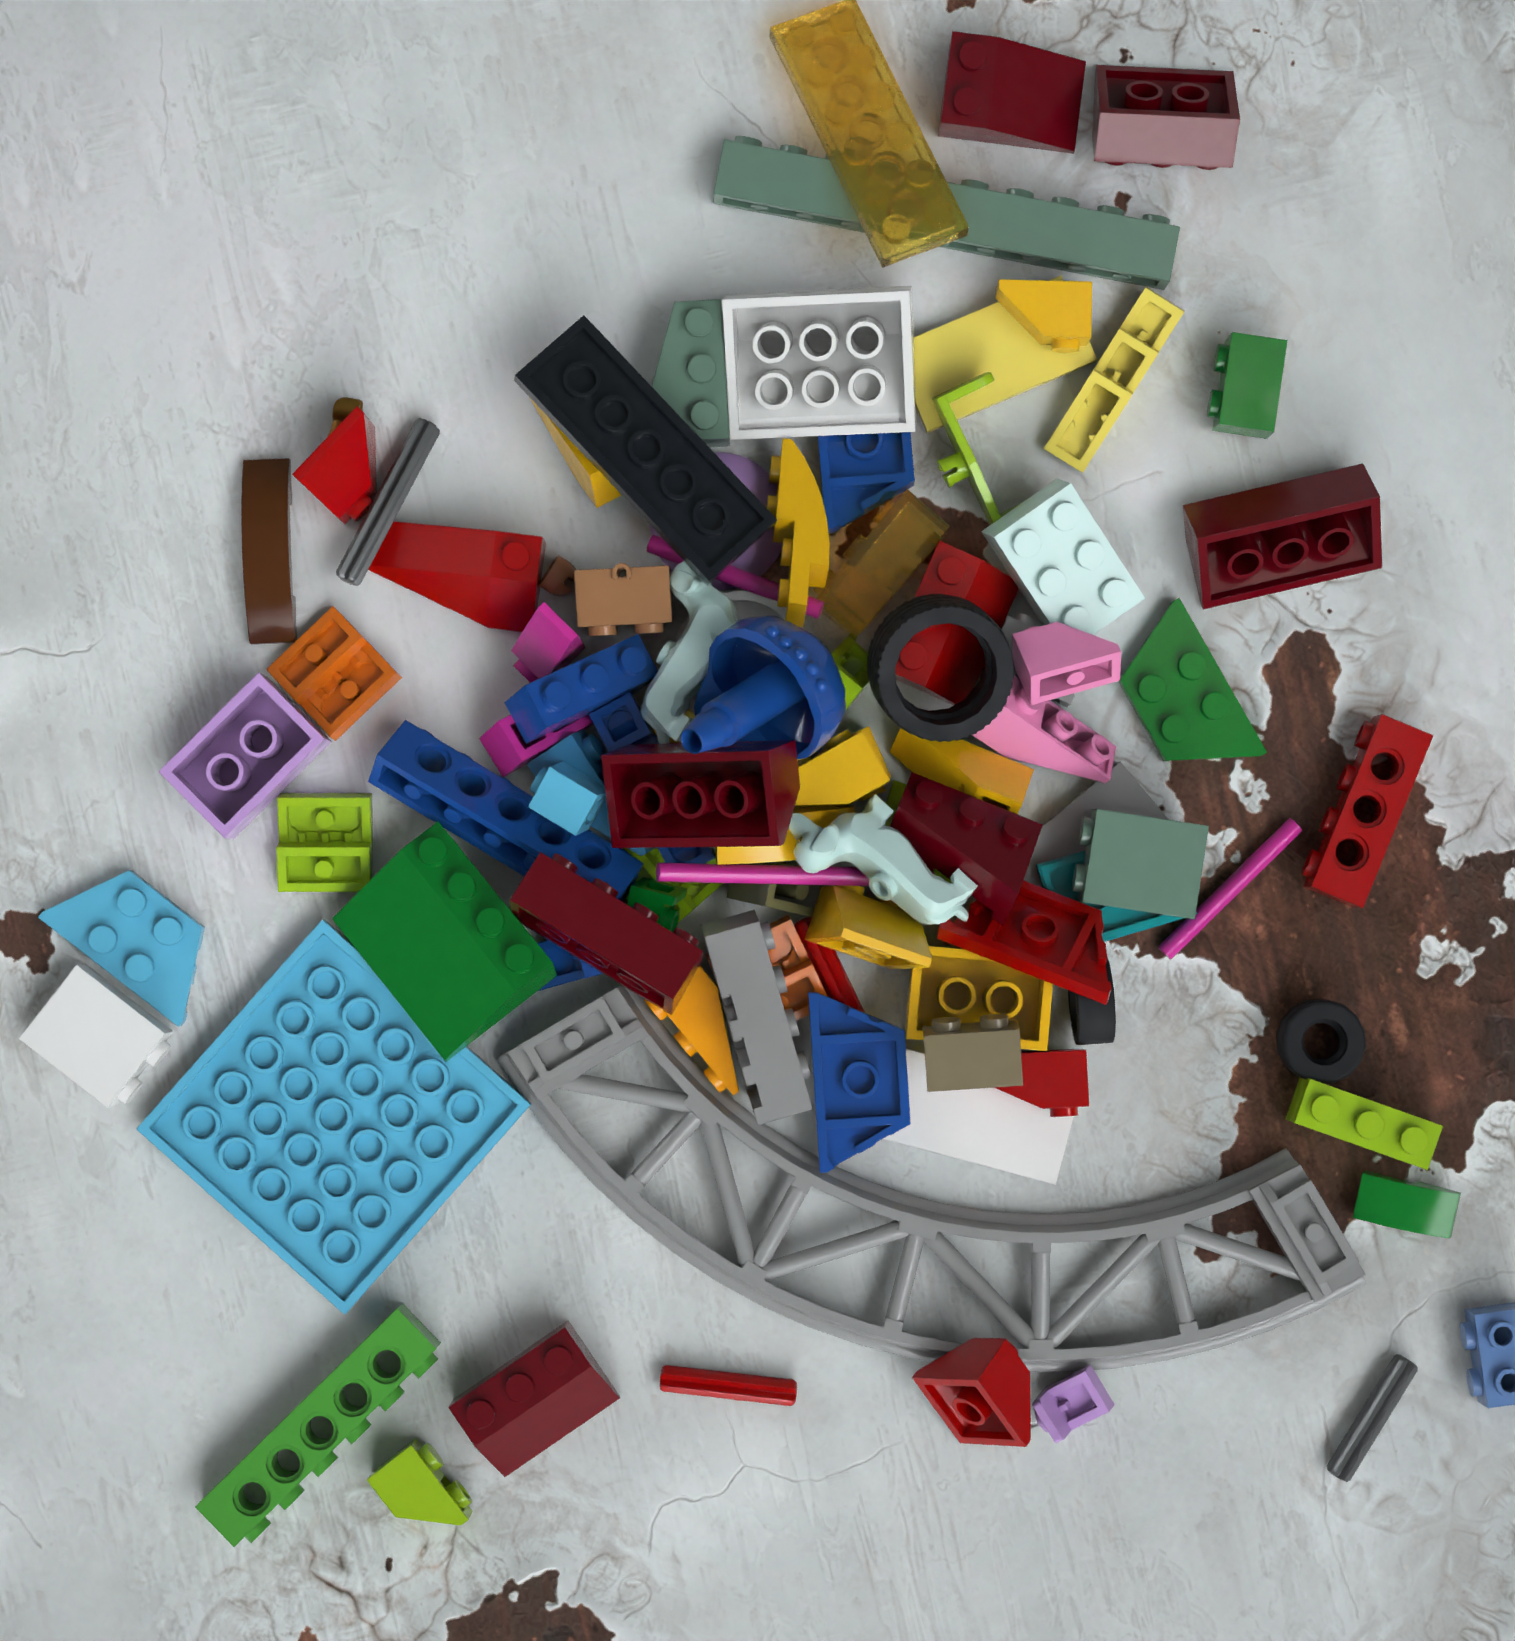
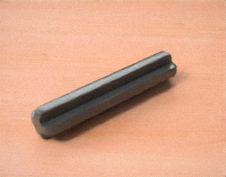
(1372, 1418)

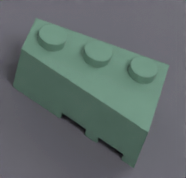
(693, 369)

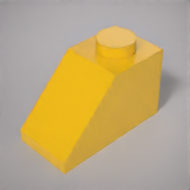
(1050, 310)

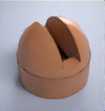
(556, 575)

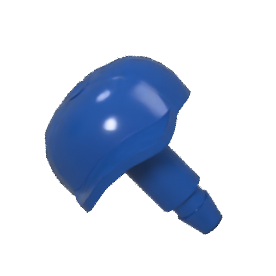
(767, 689)

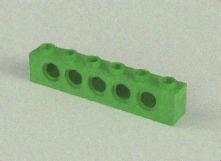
(227, 1504)

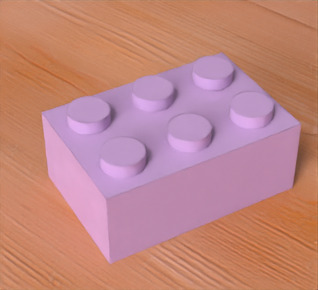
(245, 756)

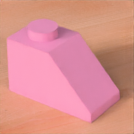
(1062, 661)

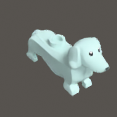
(687, 660)
(885, 858)

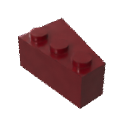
(968, 834)

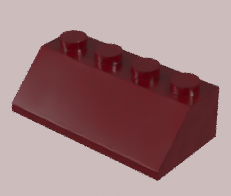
(1284, 535)
(702, 799)
(606, 931)

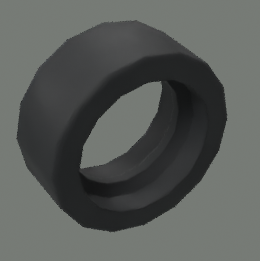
(1092, 1020)

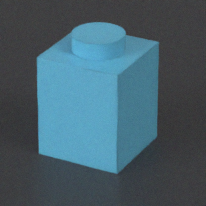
(567, 797)

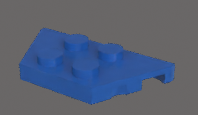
(862, 473)
(856, 1079)

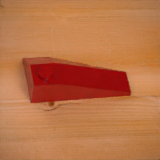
(468, 570)

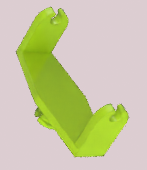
(963, 459)

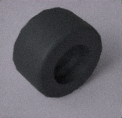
(1350, 1040)

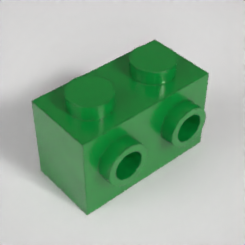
(1247, 385)

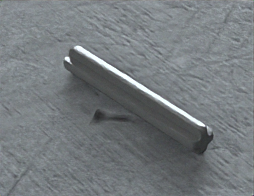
(387, 502)

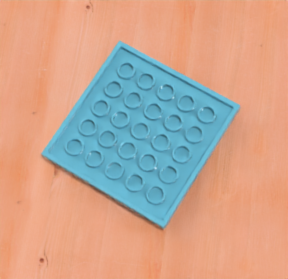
(331, 1119)

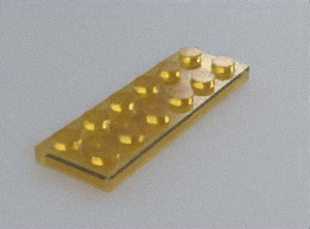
(868, 132)

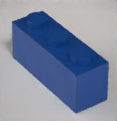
(581, 688)

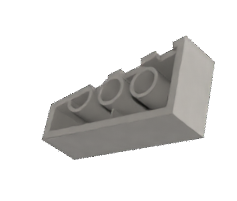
(757, 1017)

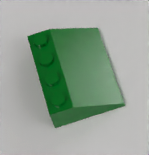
(444, 942)

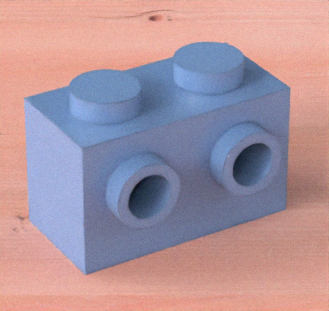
(1491, 1342)

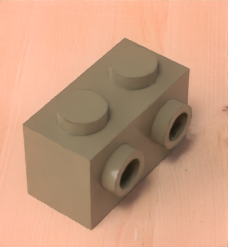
(972, 1053)

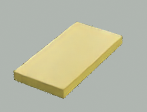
(981, 344)

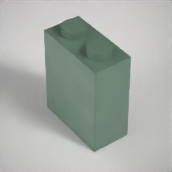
(1140, 863)

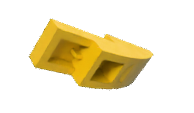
(799, 528)

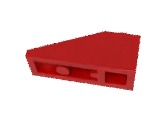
(1054, 1081)

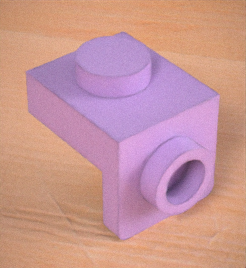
(1071, 1403)

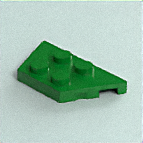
(1185, 695)

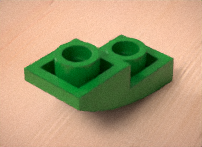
(1406, 1205)

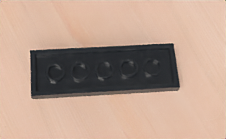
(645, 450)

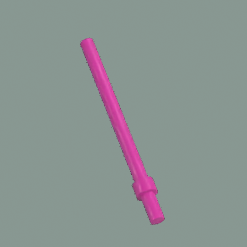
(758, 874)

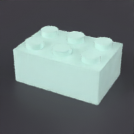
(1063, 560)

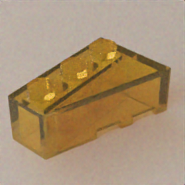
(881, 563)

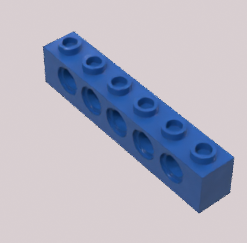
(489, 809)

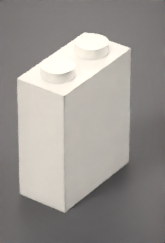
(97, 1036)

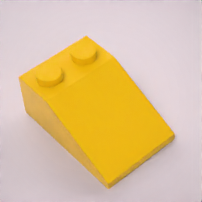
(868, 929)

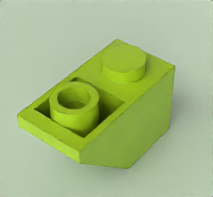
(418, 1489)

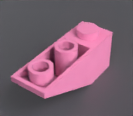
(1048, 738)

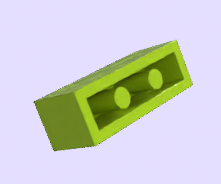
(1364, 1122)

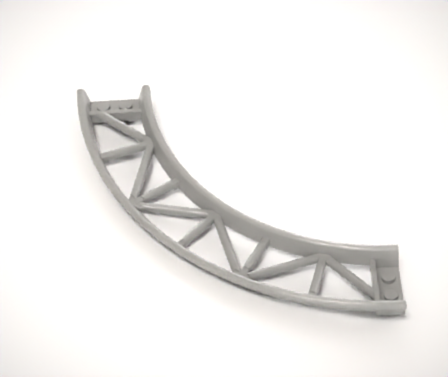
(1277, 1185)

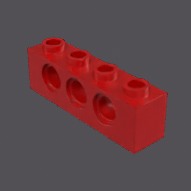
(1405, 750)

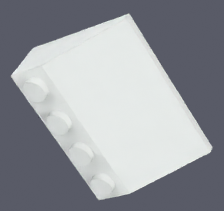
(820, 362)

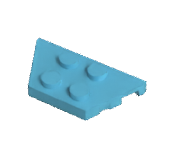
(135, 938)

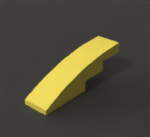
(1114, 379)

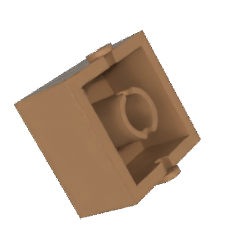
(612, 601)

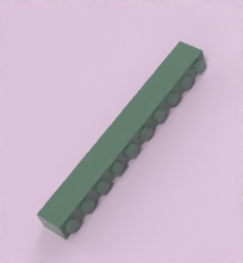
(999, 223)

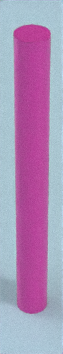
(735, 577)
(1230, 888)

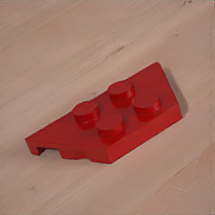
(1041, 937)

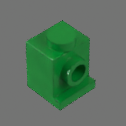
(659, 898)

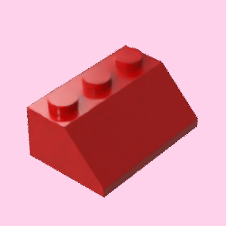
(948, 657)

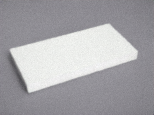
(983, 1127)

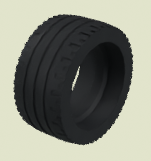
(984, 700)

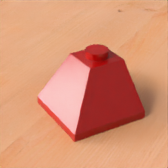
(344, 468)
(981, 1392)

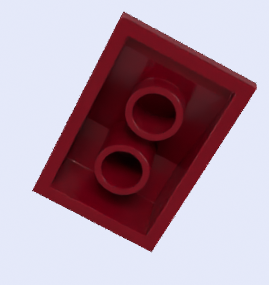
(1010, 94)

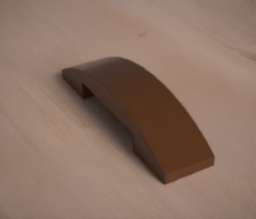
(268, 551)

